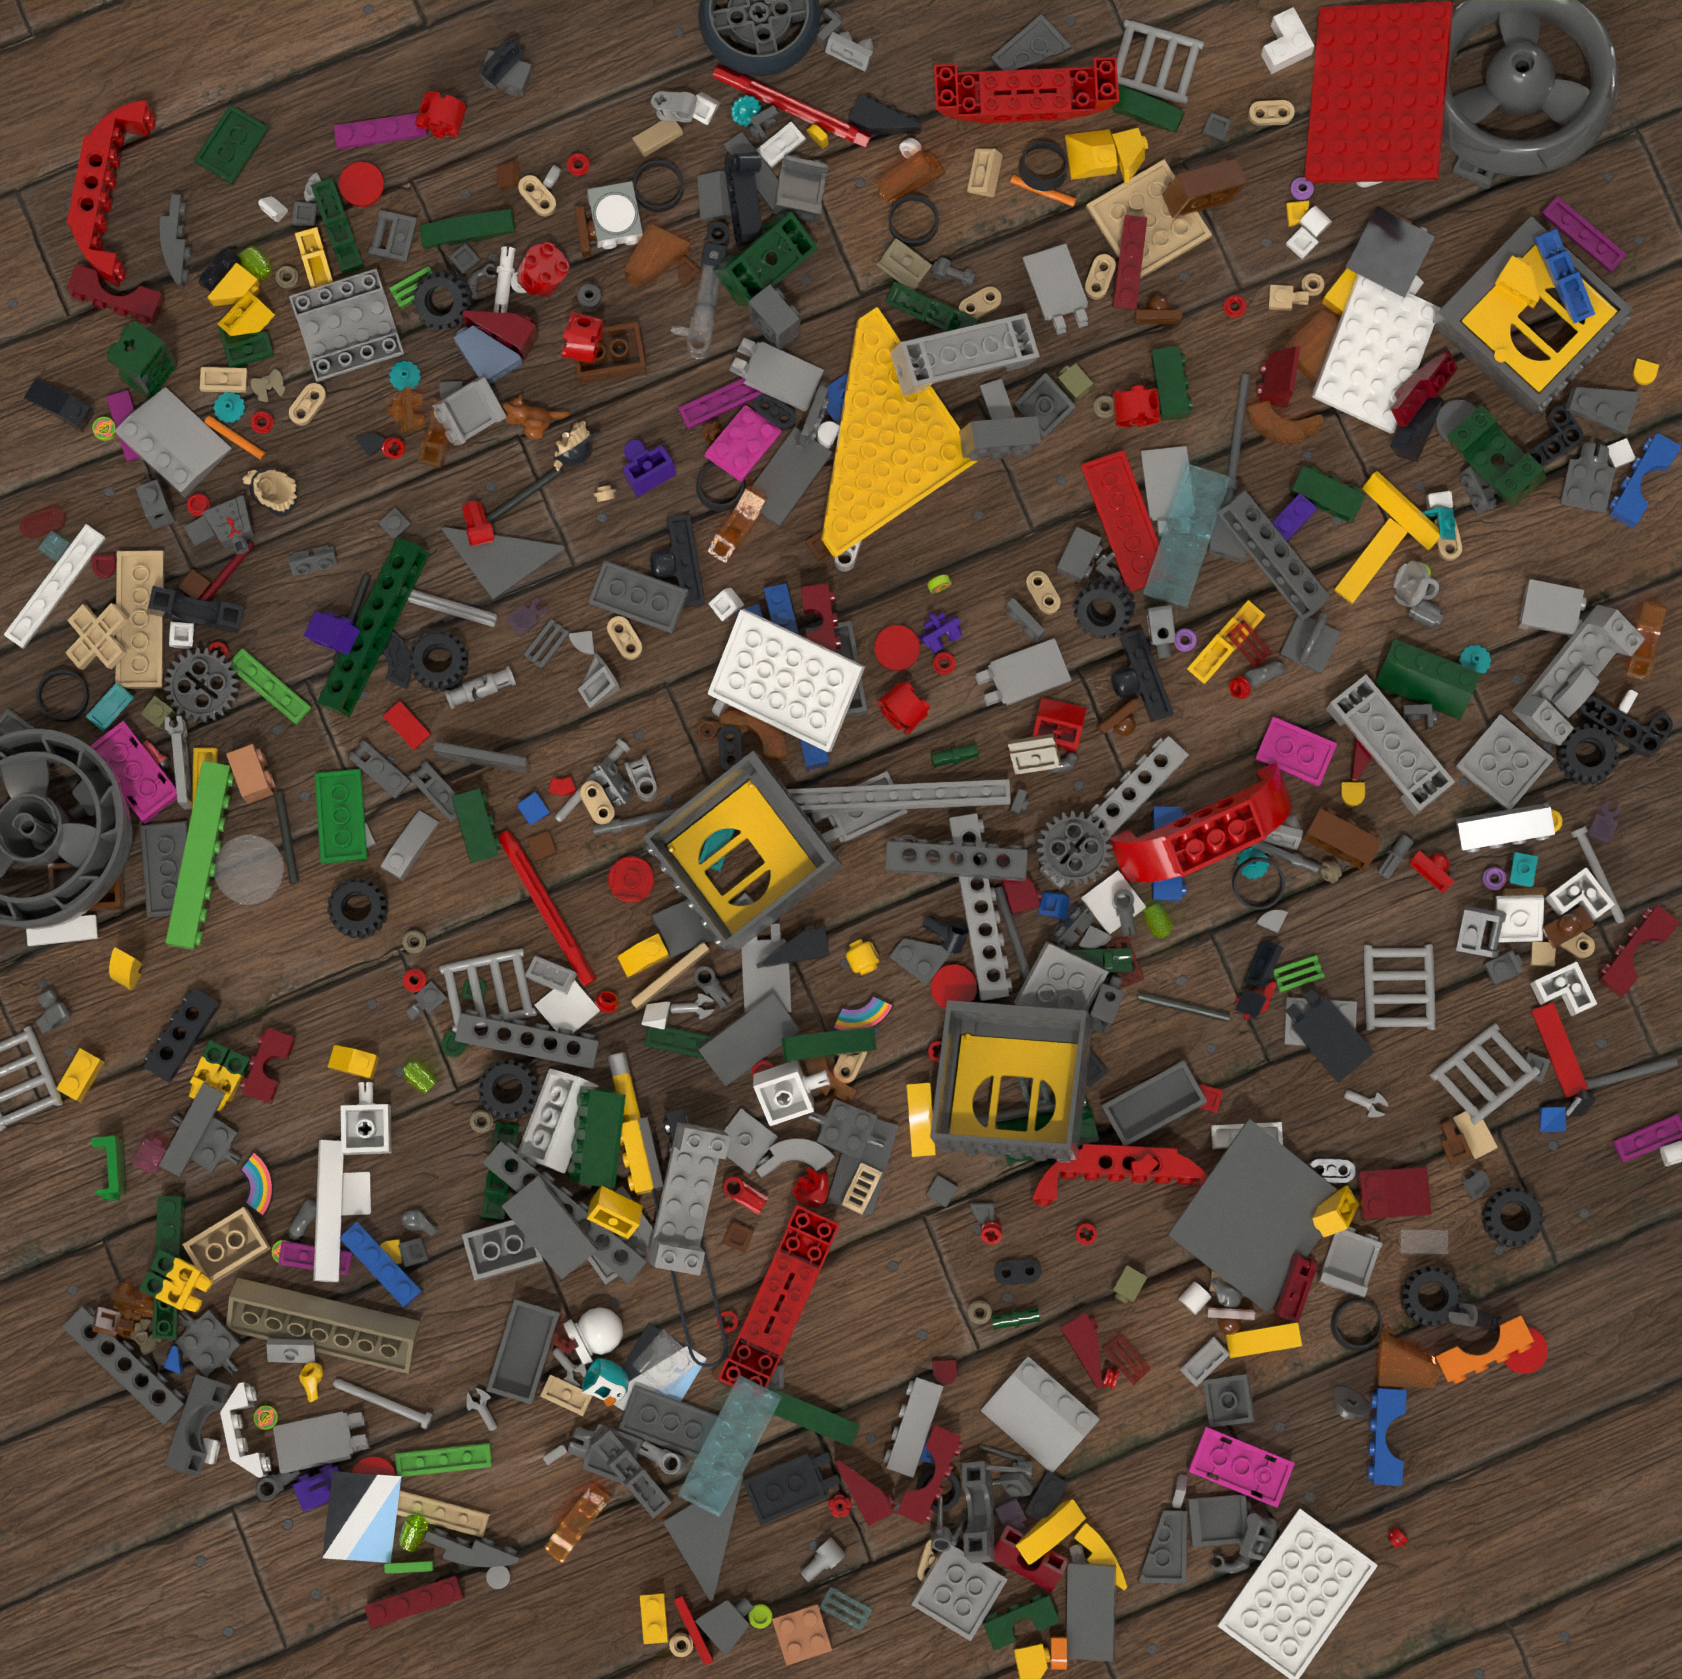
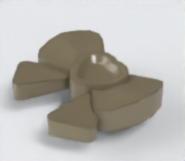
(273, 380)
(141, 1337)

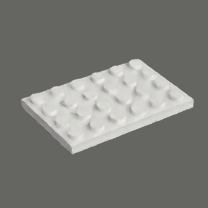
(1374, 352)
(786, 680)
(1297, 1595)

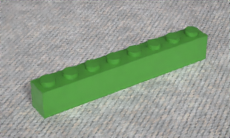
(199, 856)

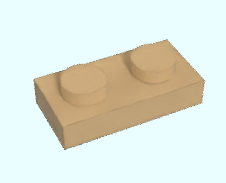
(223, 379)
(566, 1395)

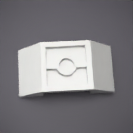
(242, 1398)

